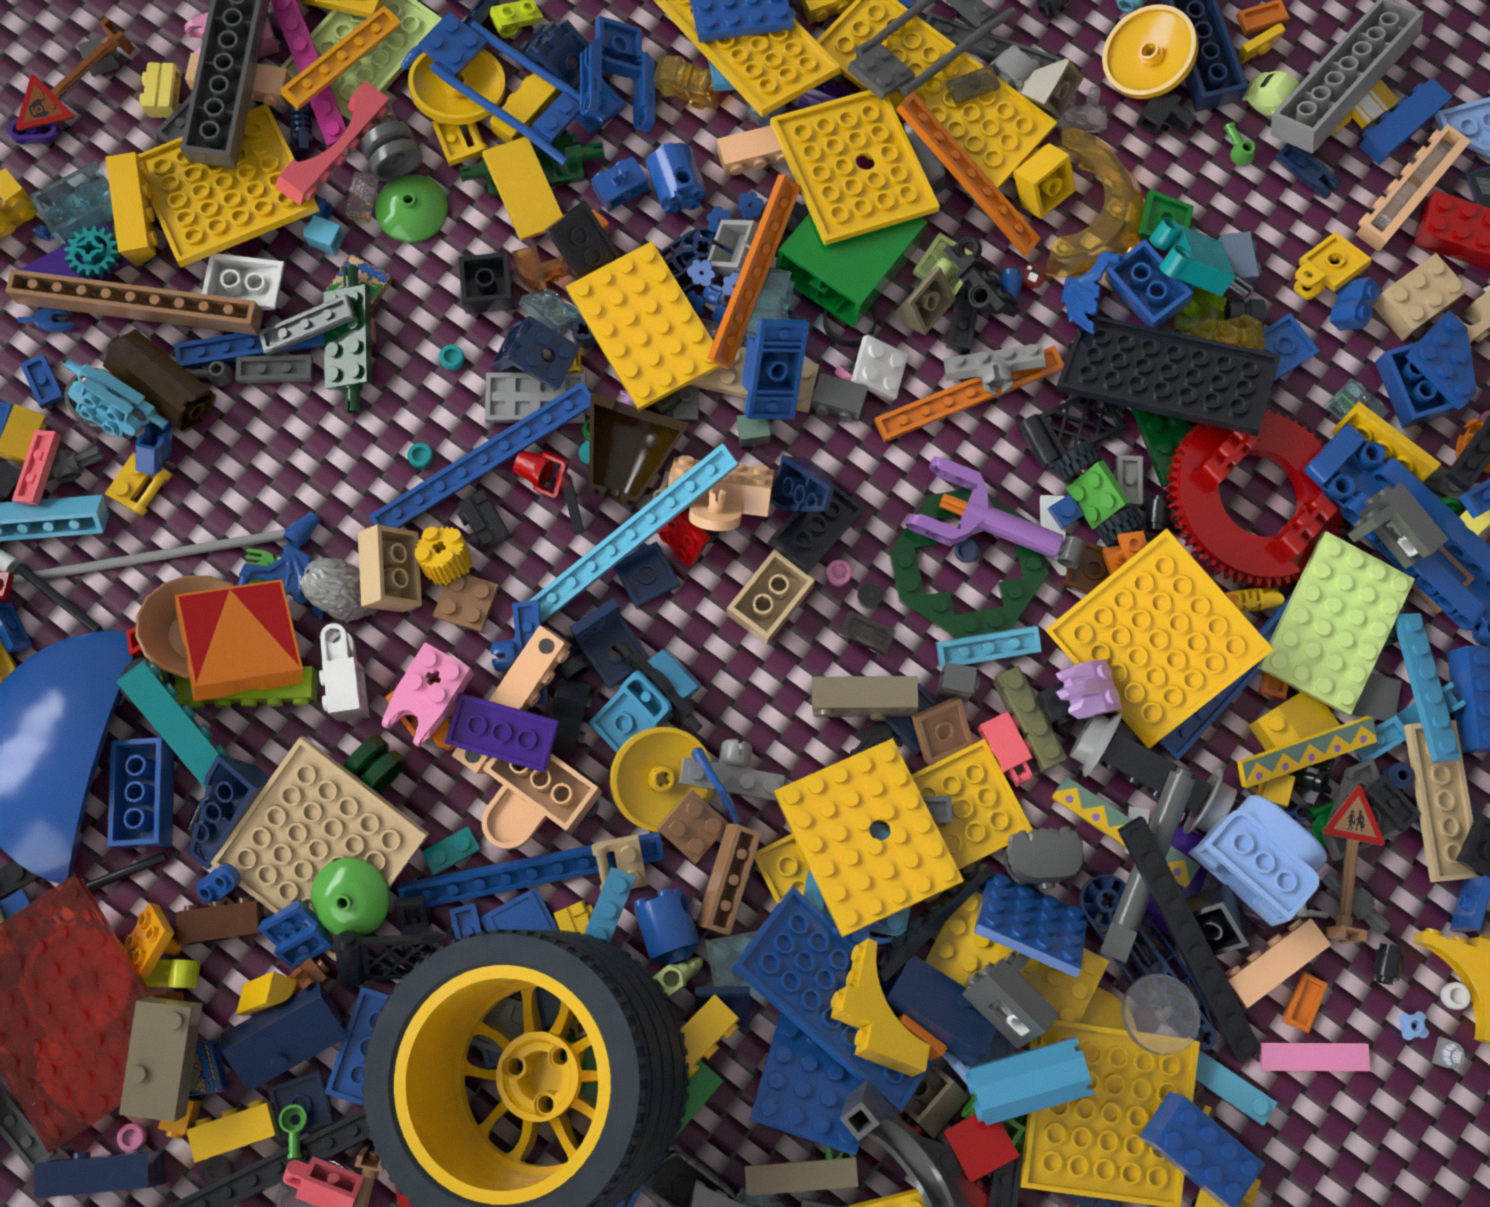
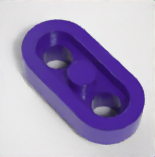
(34, 135)

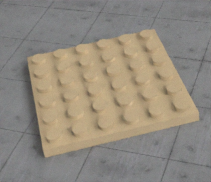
(308, 819)

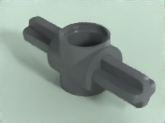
(69, 465)
(1362, 903)

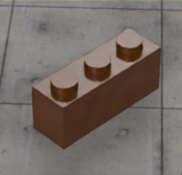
(219, 921)

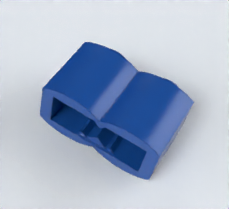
(1355, 304)
(153, 448)

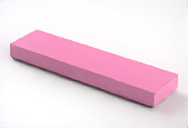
(1314, 1057)

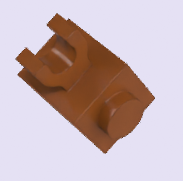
(309, 973)

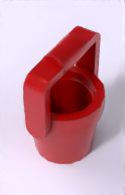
(538, 469)

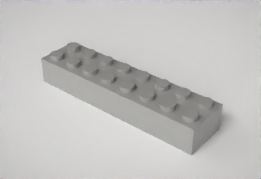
(1346, 74)

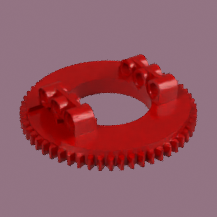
(1207, 459)

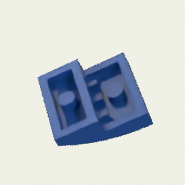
(296, 934)

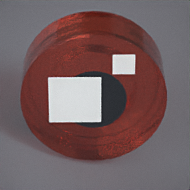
(1033, 276)

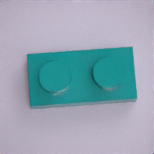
(451, 851)

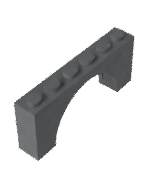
(871, 1116)

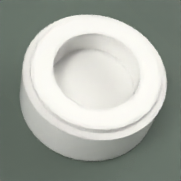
(1455, 996)

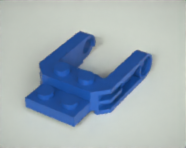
(618, 52)

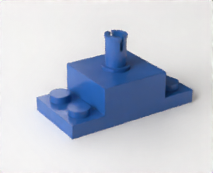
(774, 368)

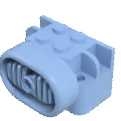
(1263, 858)

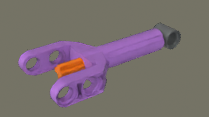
(981, 516)

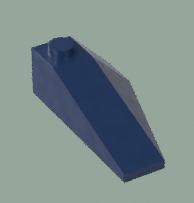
(801, 486)
(227, 797)

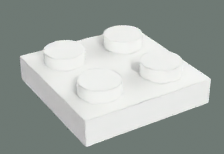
(879, 367)

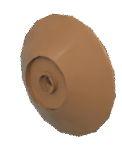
(158, 623)

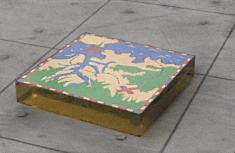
(367, 274)

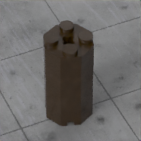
(160, 379)

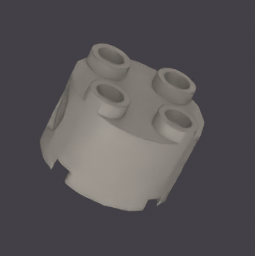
(1014, 67)

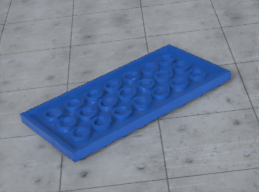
(798, 970)

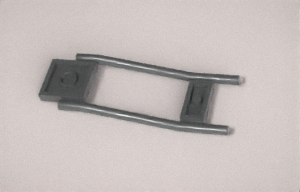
(886, 73)

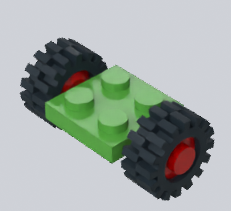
(1098, 493)

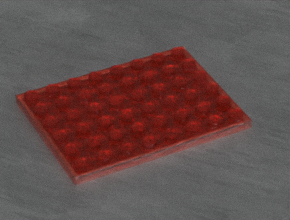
(65, 1011)

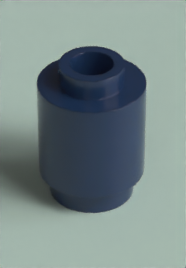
(1400, 774)

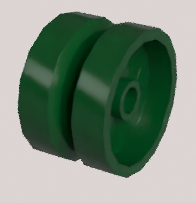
(375, 764)

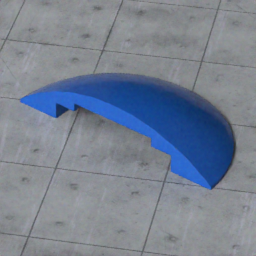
(50, 745)

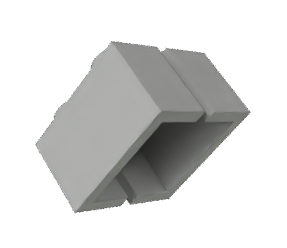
(737, 237)

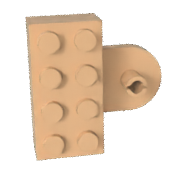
(740, 492)
(531, 797)

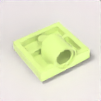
(937, 256)

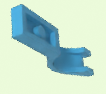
(1392, 731)

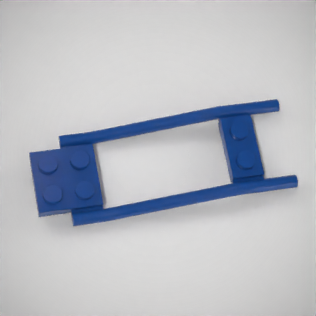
(456, 46)

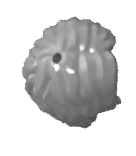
(334, 588)

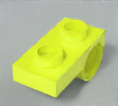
(513, 15)
(174, 974)

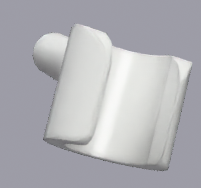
(664, 484)
(1303, 912)

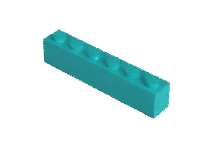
(171, 718)

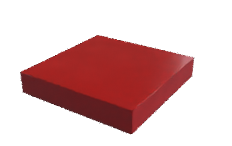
(980, 1147)

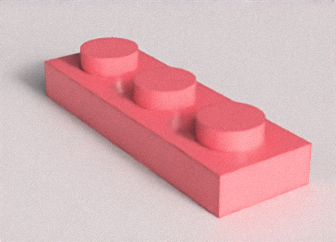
(36, 467)

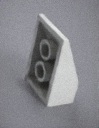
(244, 279)

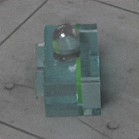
(1349, 395)

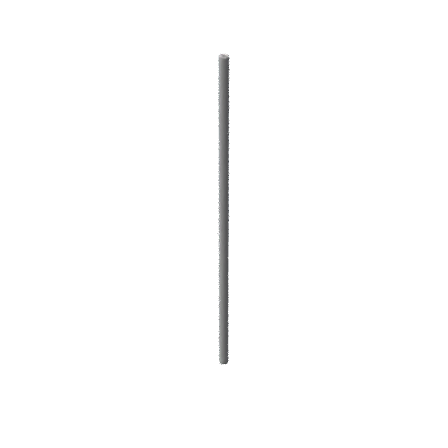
(155, 556)

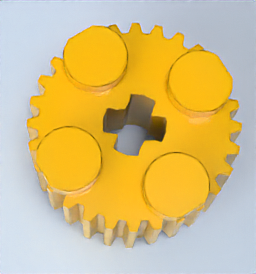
(443, 554)

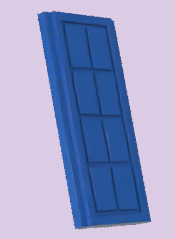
(526, 913)

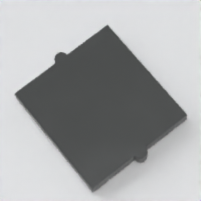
(1378, 698)

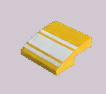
(1374, 105)

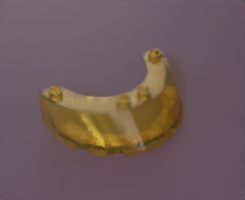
(1120, 216)

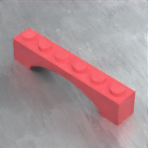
(302, 178)

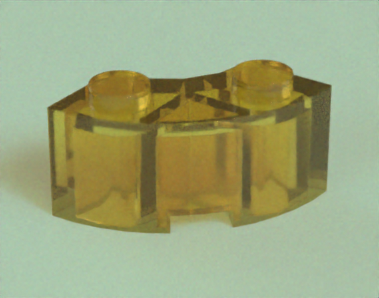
(685, 82)
(1238, 331)

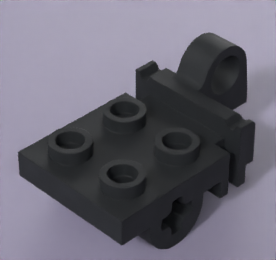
(986, 289)

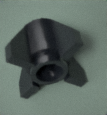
(1311, 780)

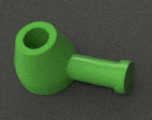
(1238, 154)
(286, 1123)

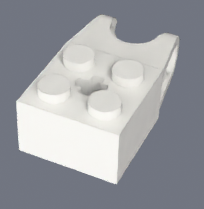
(342, 677)

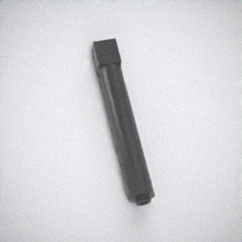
(1135, 894)

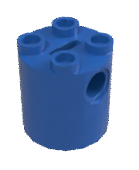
(676, 177)
(667, 926)

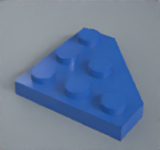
(1446, 359)

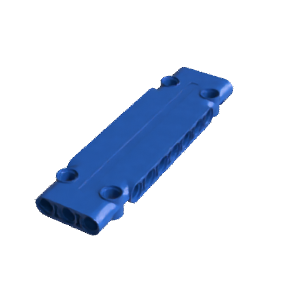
(1347, 466)

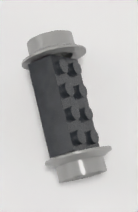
(1100, 740)

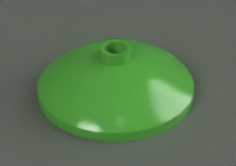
(413, 220)
(362, 888)

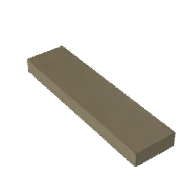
(801, 1176)

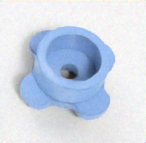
(1406, 1025)

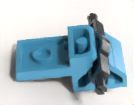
(647, 698)

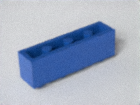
(1404, 121)
(1471, 679)

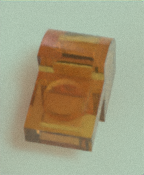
(535, 274)

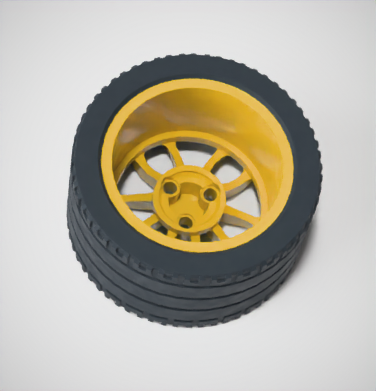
(420, 1065)

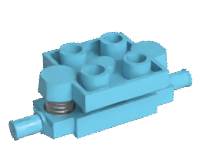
(110, 401)

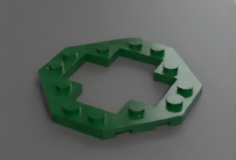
(938, 607)

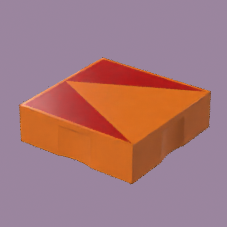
(238, 639)

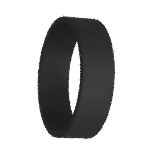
(844, 341)

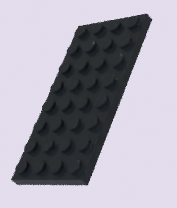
(1170, 374)

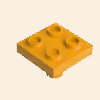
(150, 940)

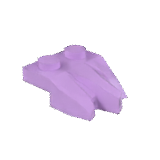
(1089, 689)

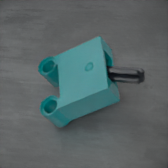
(1196, 259)

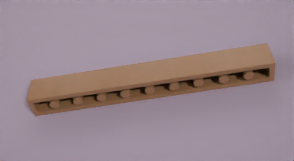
(134, 302)

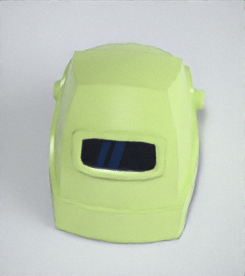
(1270, 90)

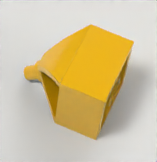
(1044, 180)

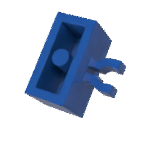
(619, 183)

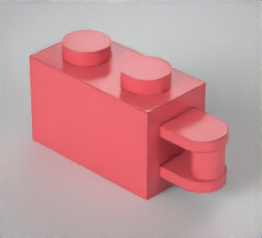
(1008, 746)
(323, 1183)

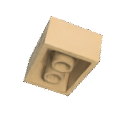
(1419, 297)
(389, 569)
(770, 597)

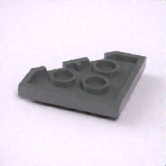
(1359, 774)

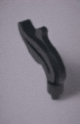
(873, 737)

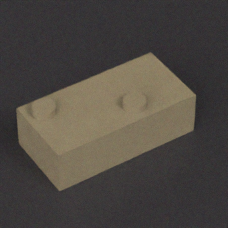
(865, 696)
(160, 1059)

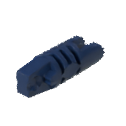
(301, 127)

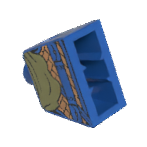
(208, 1070)

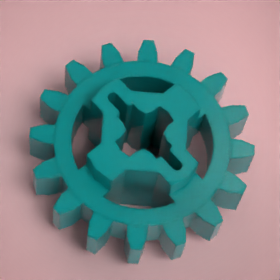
(93, 253)

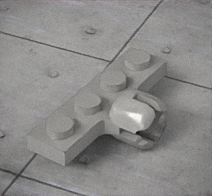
(995, 366)
(733, 772)

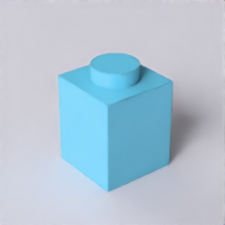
(323, 235)

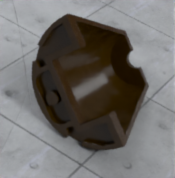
(627, 447)

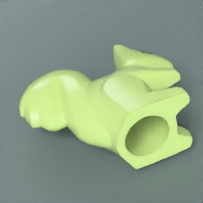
(676, 976)

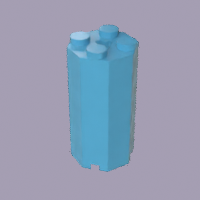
(1029, 1081)

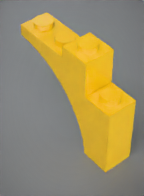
(1472, 964)
(880, 1033)

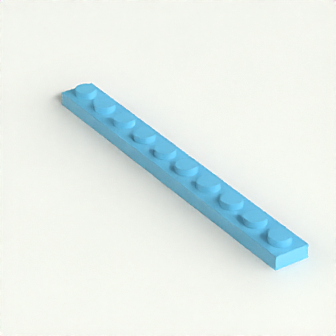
(635, 531)

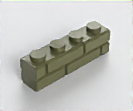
(1033, 724)

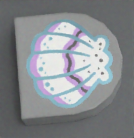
(1448, 1054)

